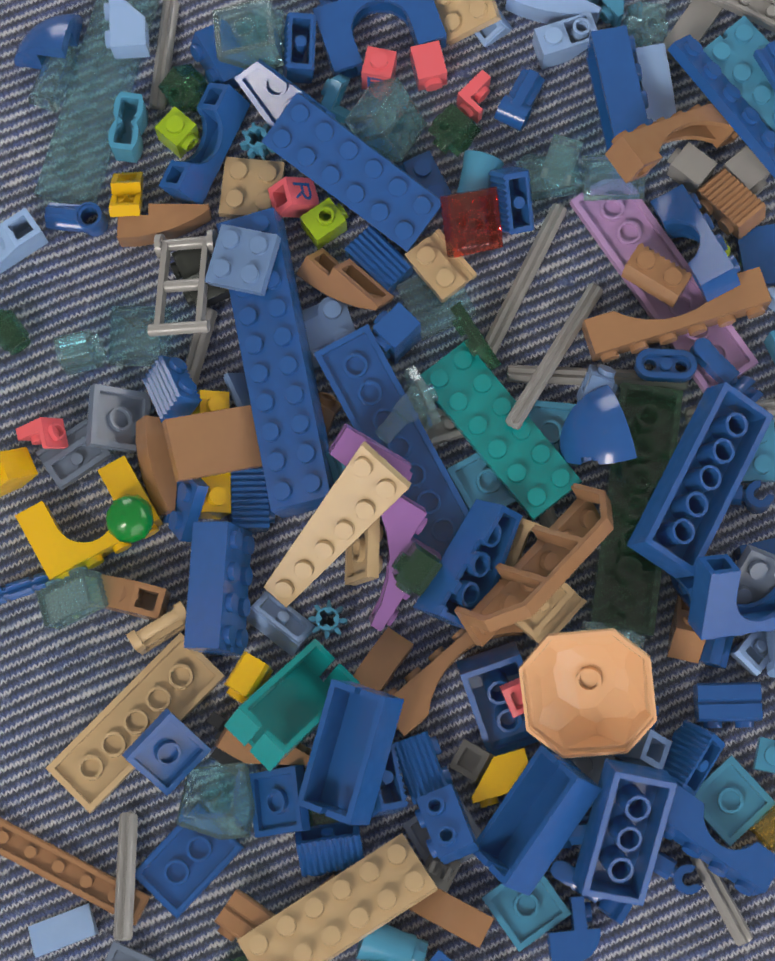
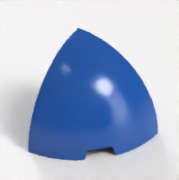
(49, 39)
(597, 430)

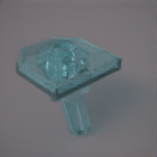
(414, 405)

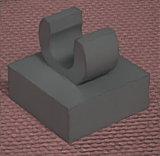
(441, 874)

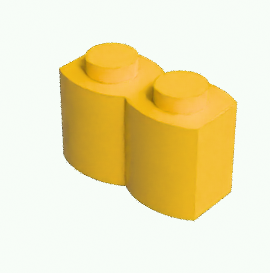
(247, 677)

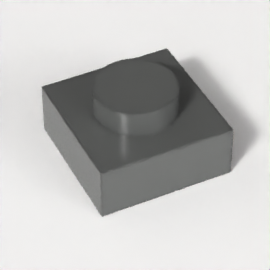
(471, 760)

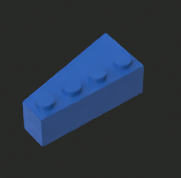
(471, 561)

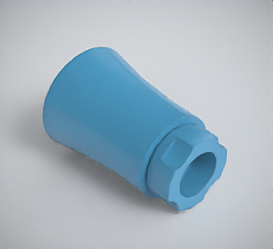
(476, 169)
(391, 945)

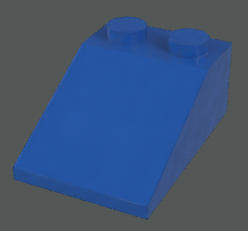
(481, 679)

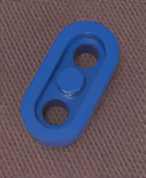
(664, 362)

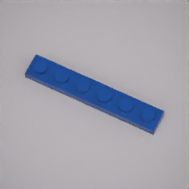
(726, 99)

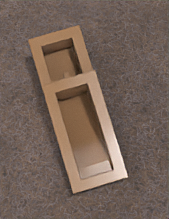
(169, 219)
(343, 281)
(156, 464)
(454, 916)

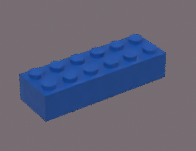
(353, 171)
(700, 480)

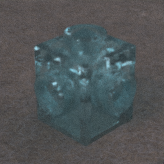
(646, 23)

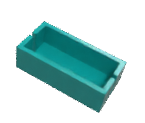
(286, 706)

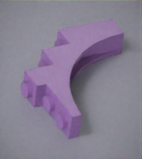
(400, 521)

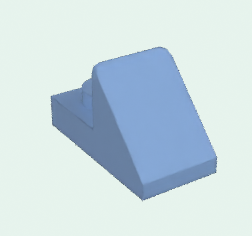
(752, 653)

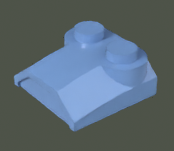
(326, 324)

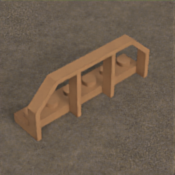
(542, 567)

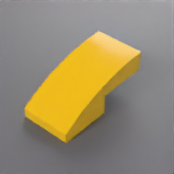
(126, 194)

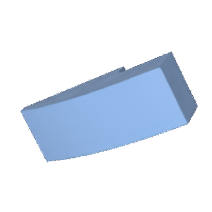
(551, 10)
(656, 80)

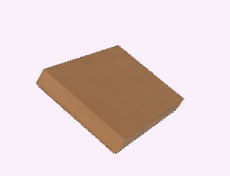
(212, 443)

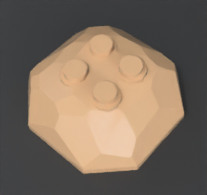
(588, 693)

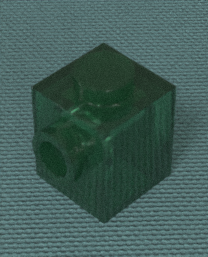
(415, 569)

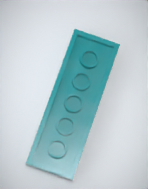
(518, 457)

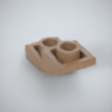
(383, 660)

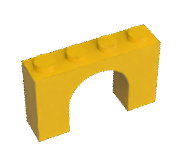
(61, 554)

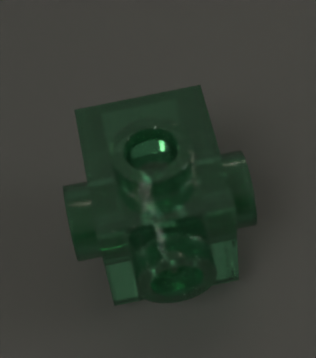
(184, 87)
(453, 131)

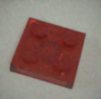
(471, 222)

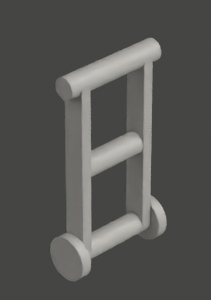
(163, 251)

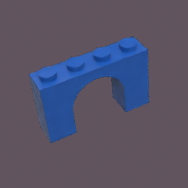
(339, 19)
(714, 604)

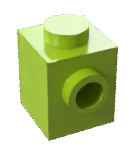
(177, 132)
(324, 222)

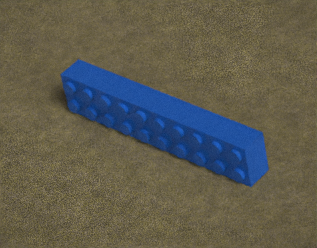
(282, 381)

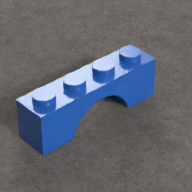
(221, 115)
(710, 267)
(748, 868)

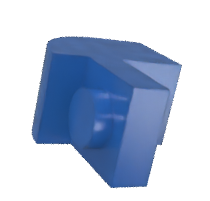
(579, 941)

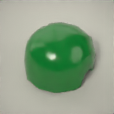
(129, 518)

